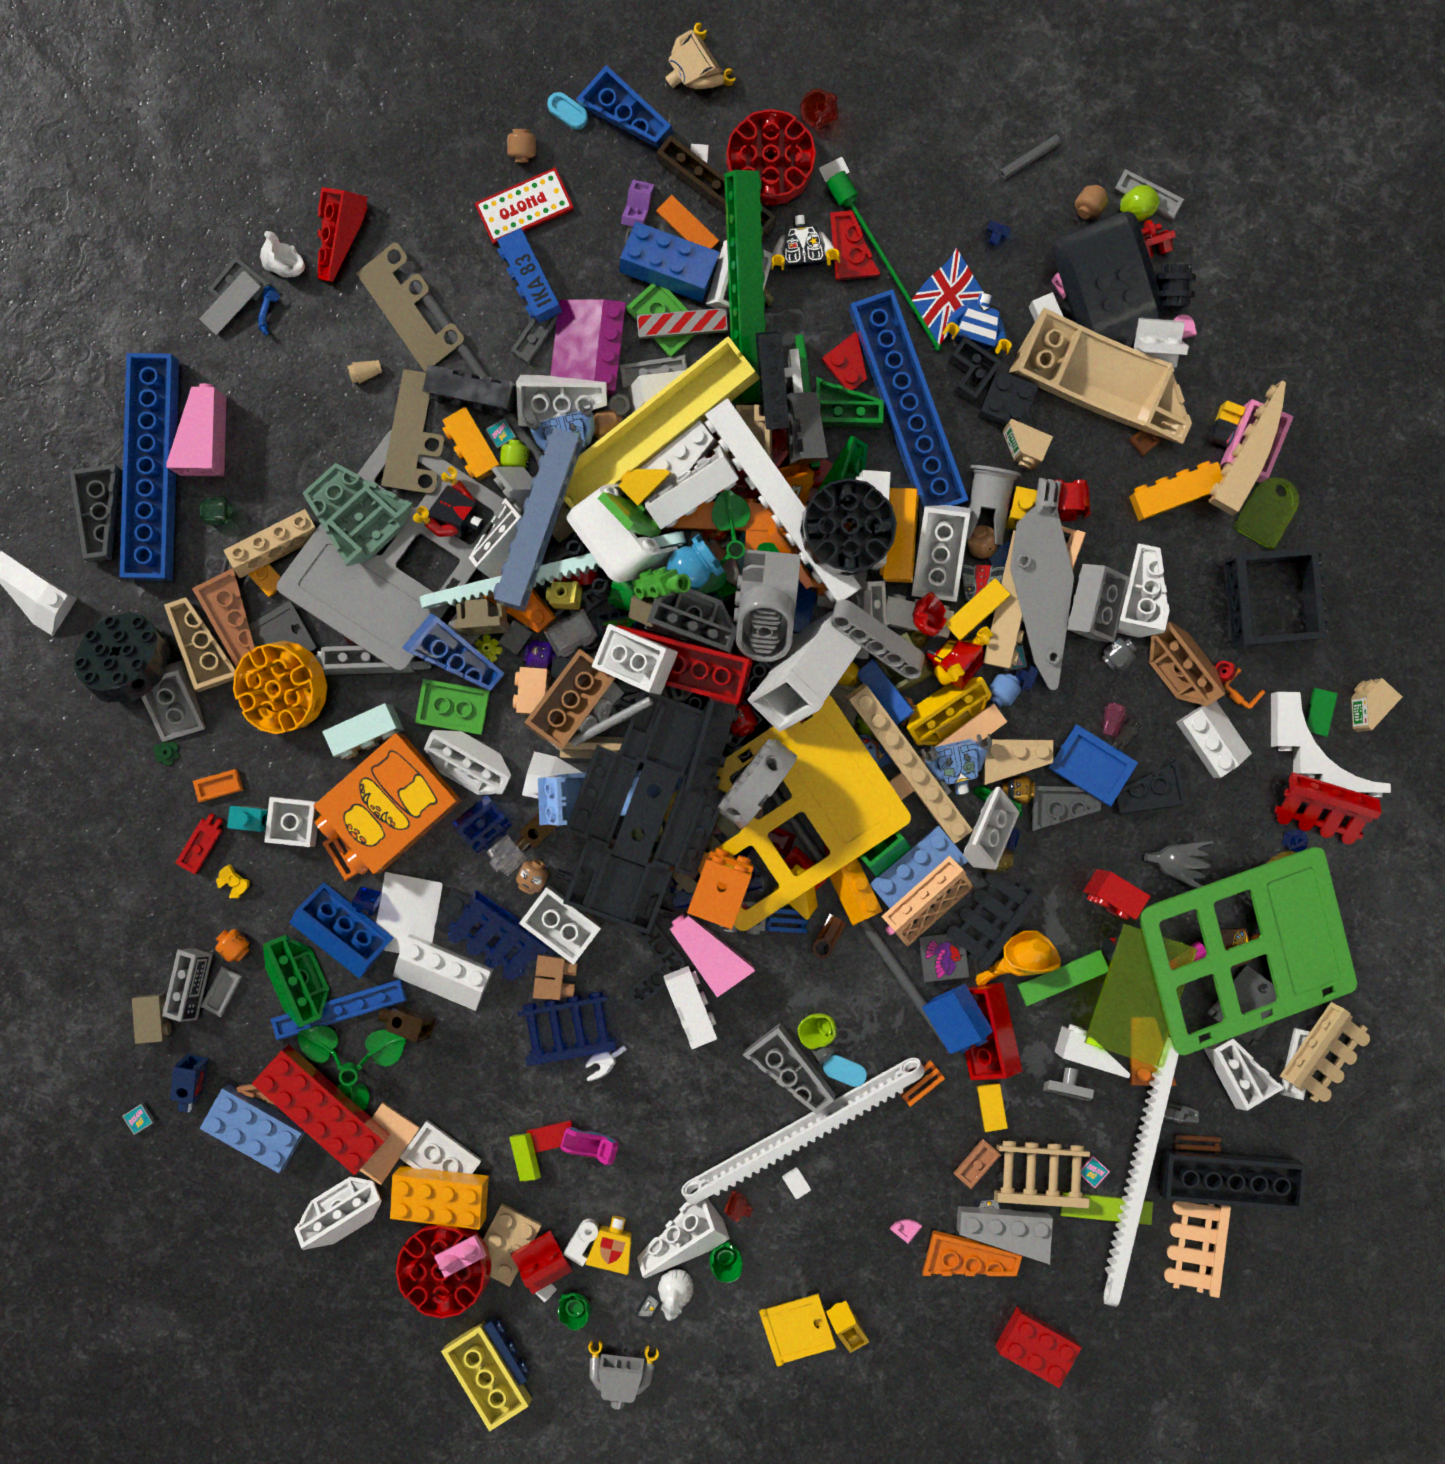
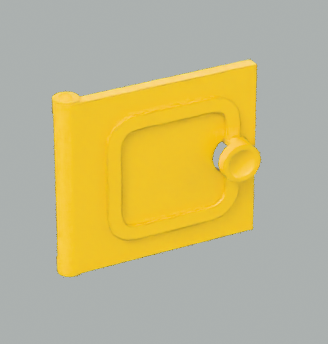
(793, 1331)

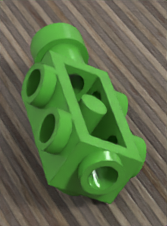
(660, 583)

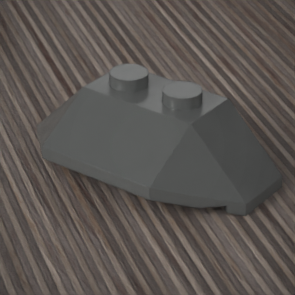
(695, 618)

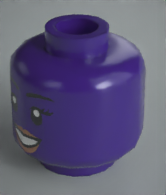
(538, 654)

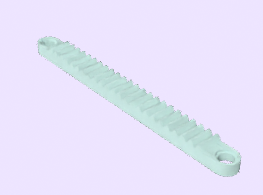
(547, 572)

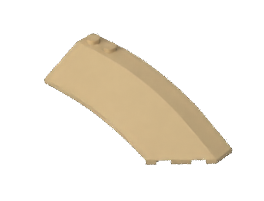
(1102, 376)

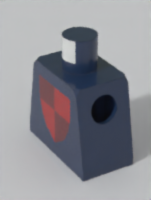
(188, 1081)

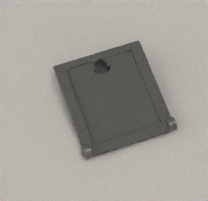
(278, 625)
(1247, 988)

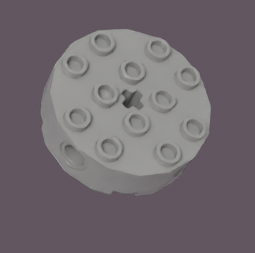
(757, 783)

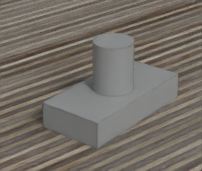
(1068, 1087)

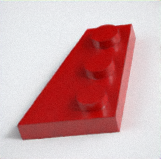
(854, 254)

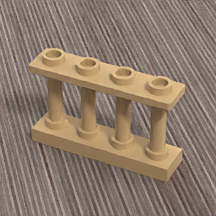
(1052, 1195)

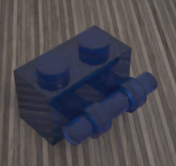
(478, 821)

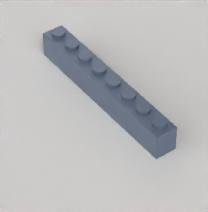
(538, 519)

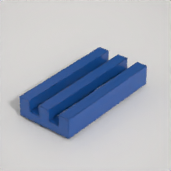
(802, 921)

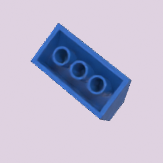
(341, 930)

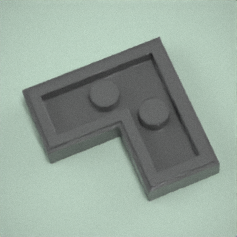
(230, 273)

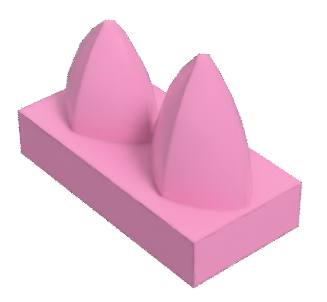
(460, 1255)

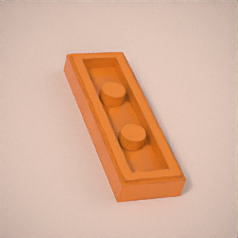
(685, 223)
(784, 547)

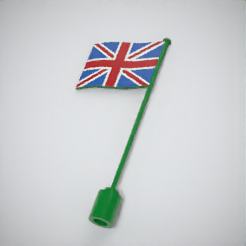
(941, 294)

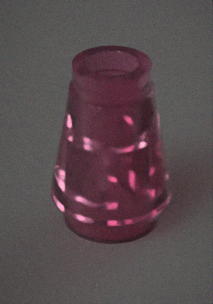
(1113, 717)

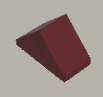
(781, 840)

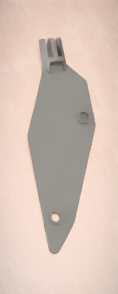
(1043, 580)

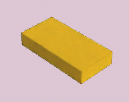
(992, 1107)

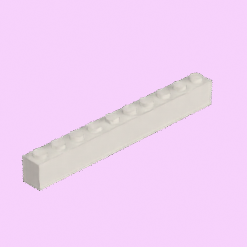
(773, 489)

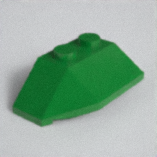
(296, 979)

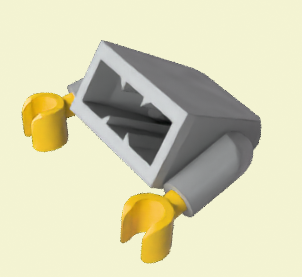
(620, 1376)

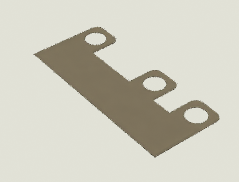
(399, 308)
(408, 438)

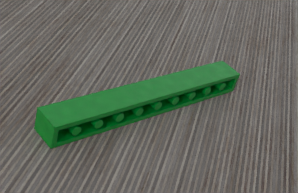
(745, 268)

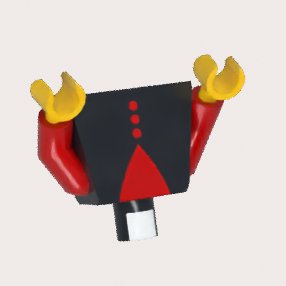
(452, 511)

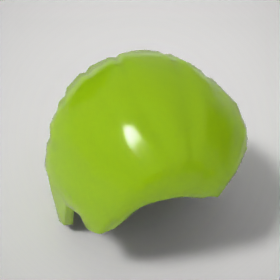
(1141, 201)
(817, 1030)

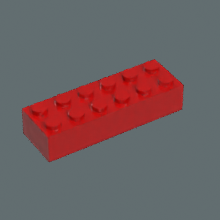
(704, 668)
(321, 1109)

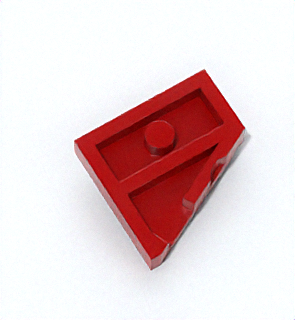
(847, 363)

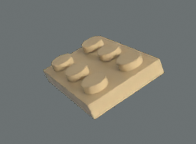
(505, 1235)

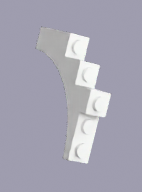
(1292, 734)

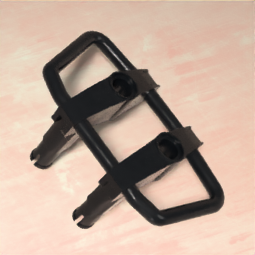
(593, 598)

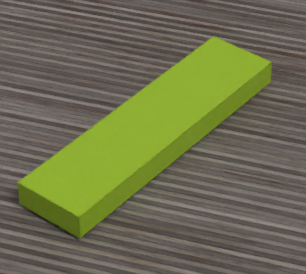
(1106, 1209)

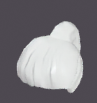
(675, 1292)

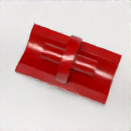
(1162, 239)

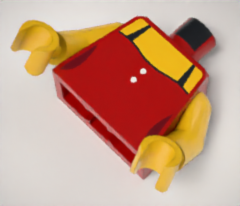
(959, 660)

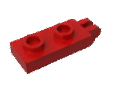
(200, 844)

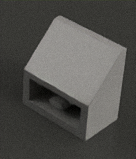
(516, 484)

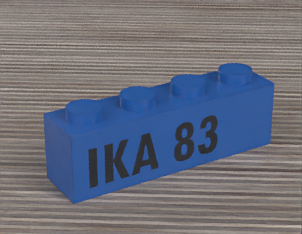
(529, 275)

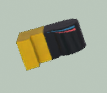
(1226, 423)

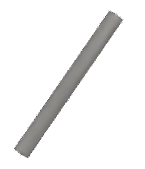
(611, 721)

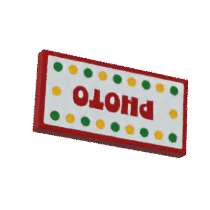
(524, 205)

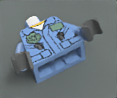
(572, 422)
(958, 761)

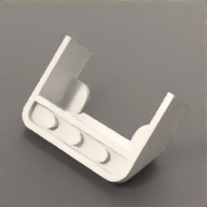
(610, 543)

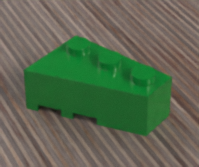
(847, 408)

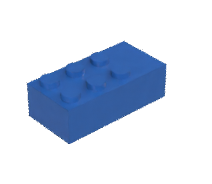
(668, 261)

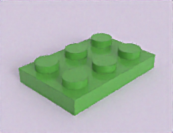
(660, 300)
(452, 706)

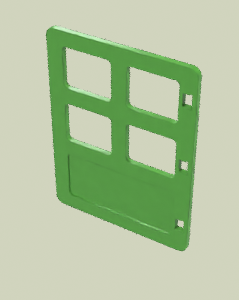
(1297, 934)

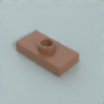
(977, 1163)

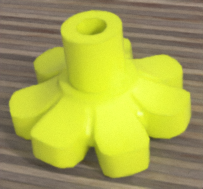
(492, 648)

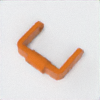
(1235, 696)

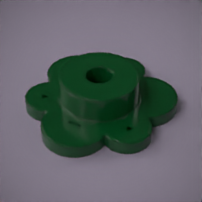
(171, 749)

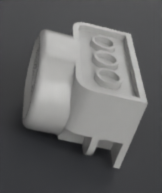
(766, 604)

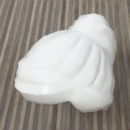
(280, 257)

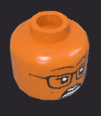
(232, 945)

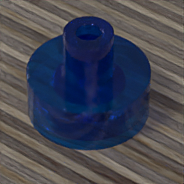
(1295, 840)

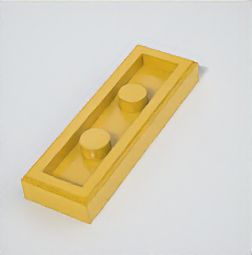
(977, 609)

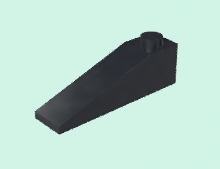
(452, 912)

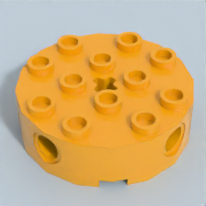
(280, 687)

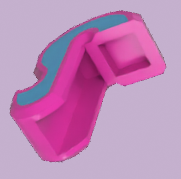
(589, 1145)

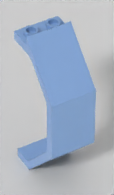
(559, 793)

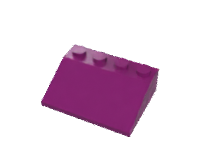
(589, 341)

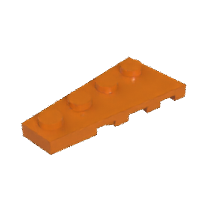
(960, 1255)

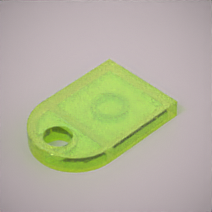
(1268, 513)

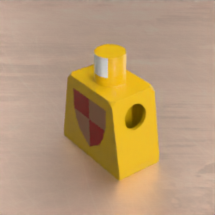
(611, 1247)

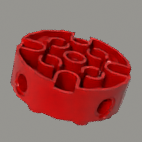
(775, 135)
(424, 1282)

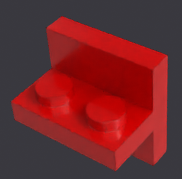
(541, 1262)

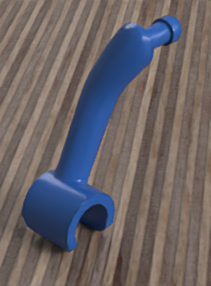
(269, 294)

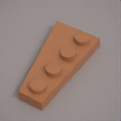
(225, 610)

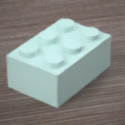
(363, 731)

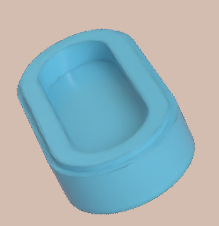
(567, 110)
(845, 1070)

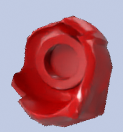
(929, 615)

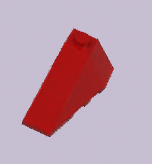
(341, 219)

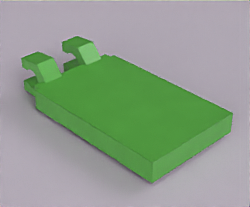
(630, 515)

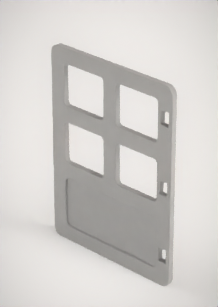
(374, 599)

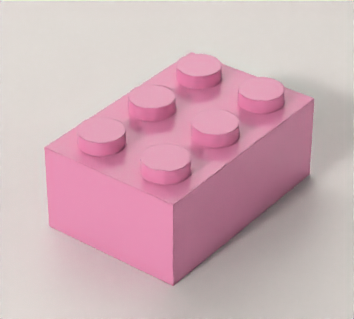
(1247, 418)

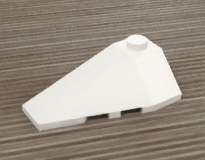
(556, 396)
(35, 595)
(1145, 602)
(543, 766)
(689, 1235)

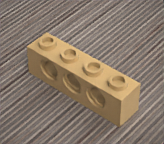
(270, 543)

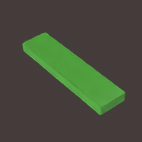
(1063, 978)

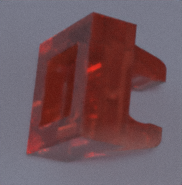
(737, 1206)

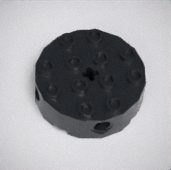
(864, 511)
(122, 658)

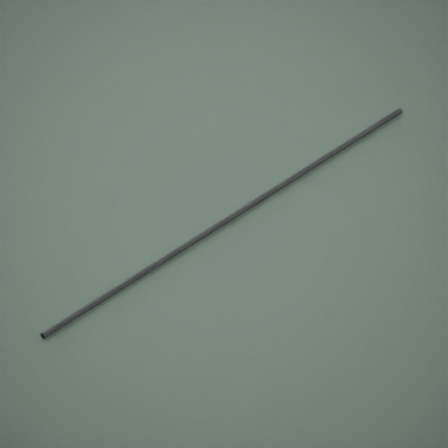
(776, 797)

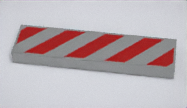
(682, 323)

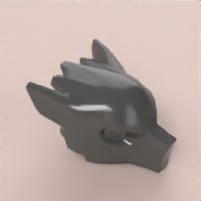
(1181, 861)

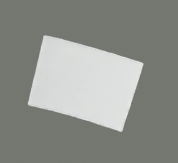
(408, 908)

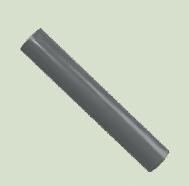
(1030, 157)

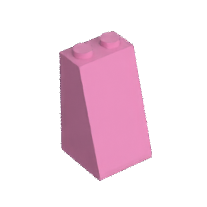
(200, 434)
(714, 958)

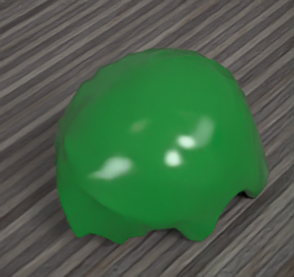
(726, 1262)
(574, 1310)

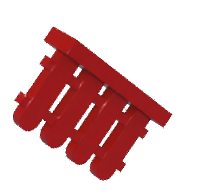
(1334, 798)

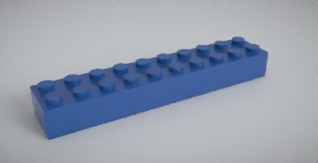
(907, 400)
(146, 482)

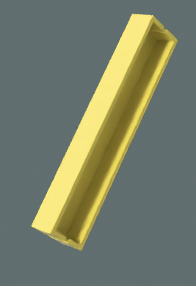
(662, 419)

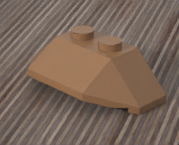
(1184, 666)

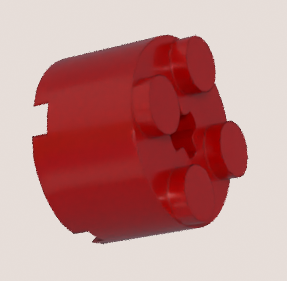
(1074, 500)

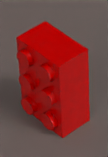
(1116, 895)
(1038, 1347)

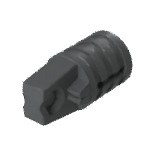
(1181, 1115)

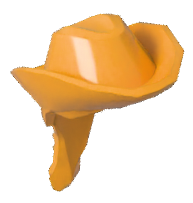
(1023, 956)

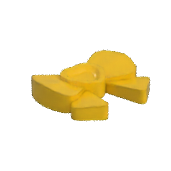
(229, 876)

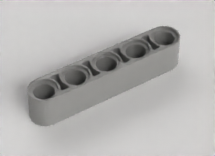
(877, 639)

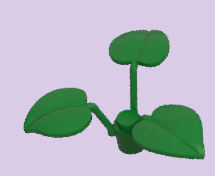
(730, 513)
(382, 1045)

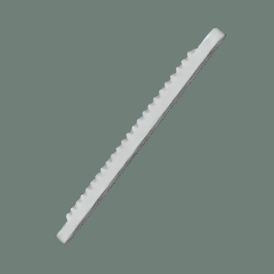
(802, 1131)
(1140, 1175)

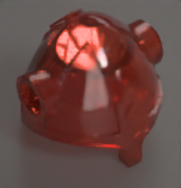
(819, 108)

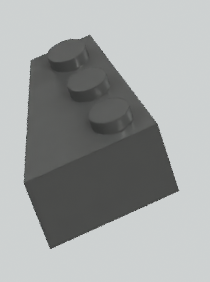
(805, 429)

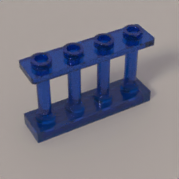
(560, 1051)

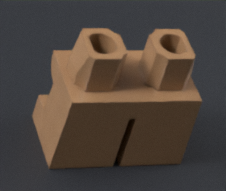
(554, 987)

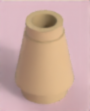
(364, 370)

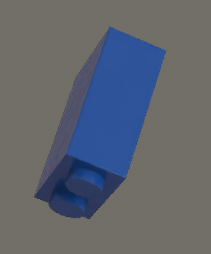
(958, 1019)

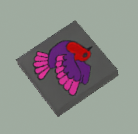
(941, 959)

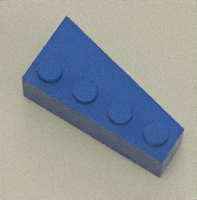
(620, 105)
(445, 648)

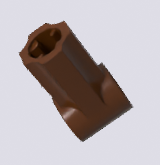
(829, 934)

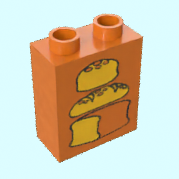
(385, 805)

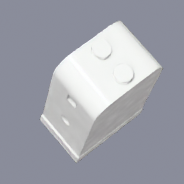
(811, 669)

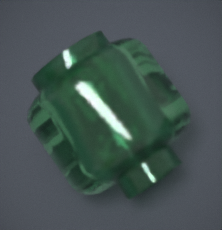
(215, 510)

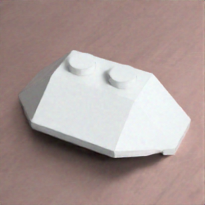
(468, 762)
(338, 1213)

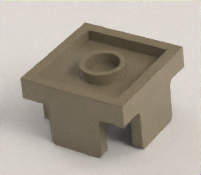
(480, 618)

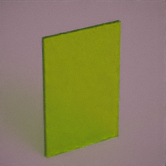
(1129, 1007)

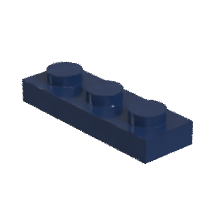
(507, 1350)

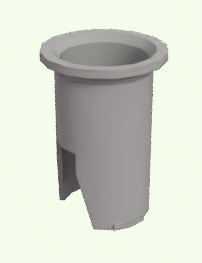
(993, 491)

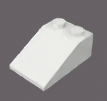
(634, 659)
(1072, 1047)

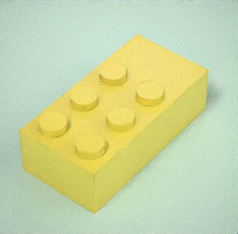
(485, 1377)

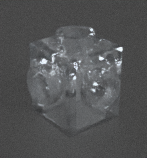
(506, 855)

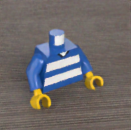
(979, 325)

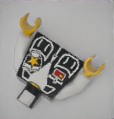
(803, 247)

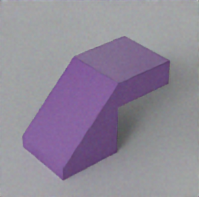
(638, 203)

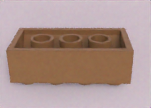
(568, 701)

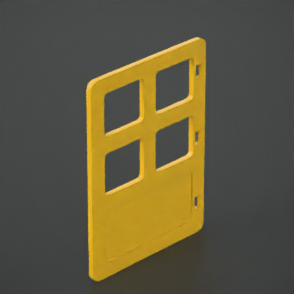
(835, 788)

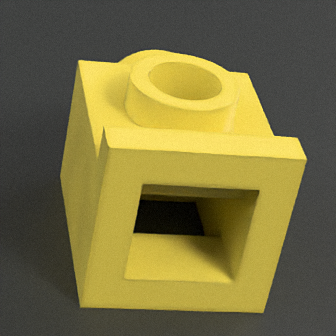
(569, 600)

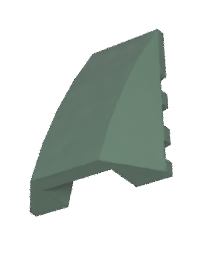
(356, 513)

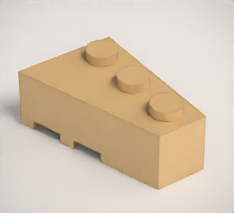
(1014, 757)

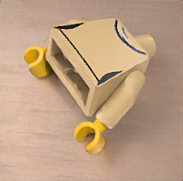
(694, 63)

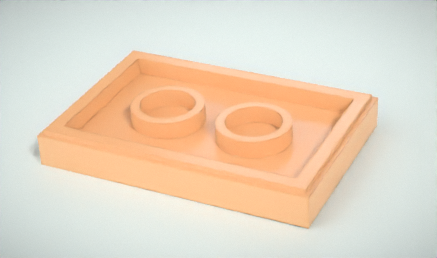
(401, 1134)

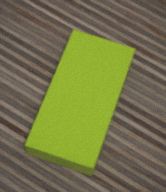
(525, 1157)

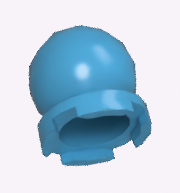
(695, 562)

